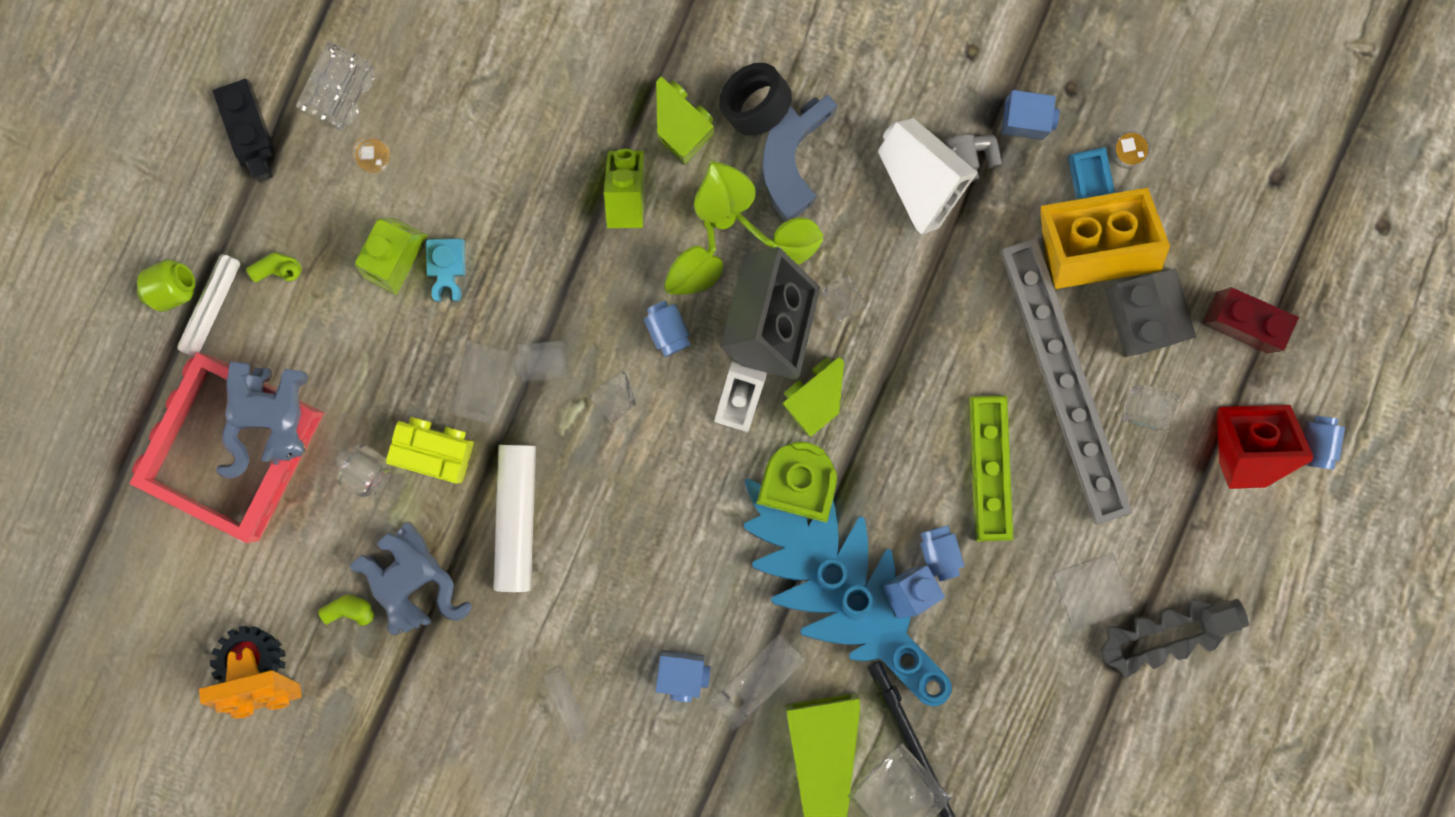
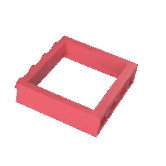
(165, 432)

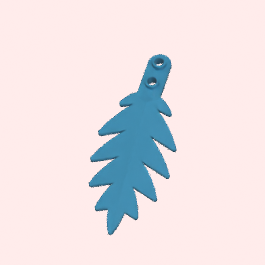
(839, 587)

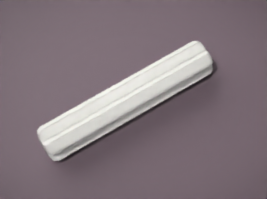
(208, 305)

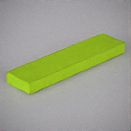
(991, 468)

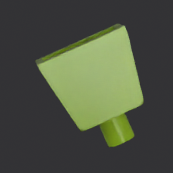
(389, 253)

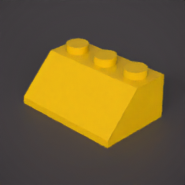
(1103, 238)

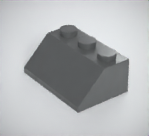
(771, 314)

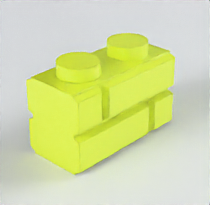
(430, 451)

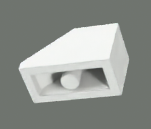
(740, 396)

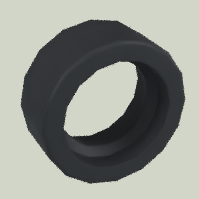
(768, 112)

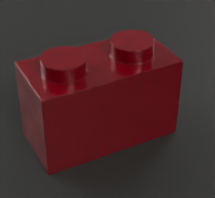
(1250, 320)

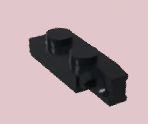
(245, 127)

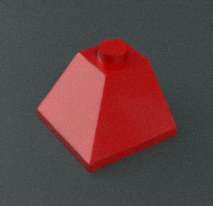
(1260, 445)

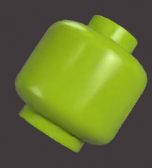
(165, 285)

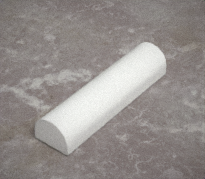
(514, 518)

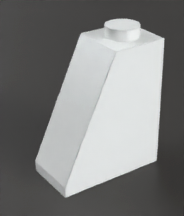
(924, 173)

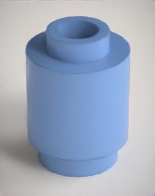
(667, 328)
(1325, 441)
(942, 553)

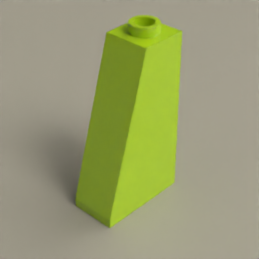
(824, 751)

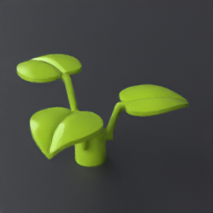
(719, 203)

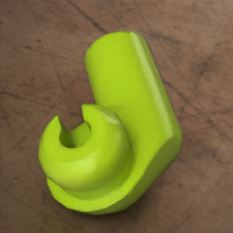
(275, 264)

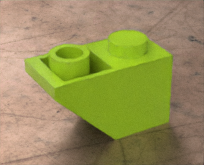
(679, 124)
(624, 189)
(817, 400)

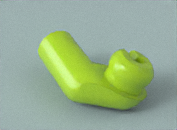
(349, 607)

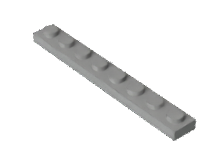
(1065, 381)

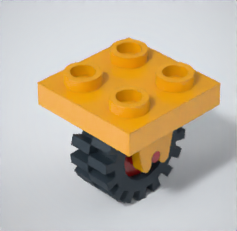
(248, 675)

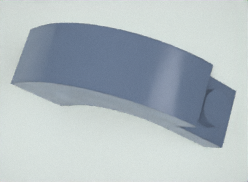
(781, 178)

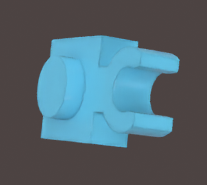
(445, 261)

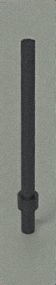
(890, 698)

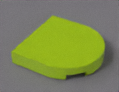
(799, 481)

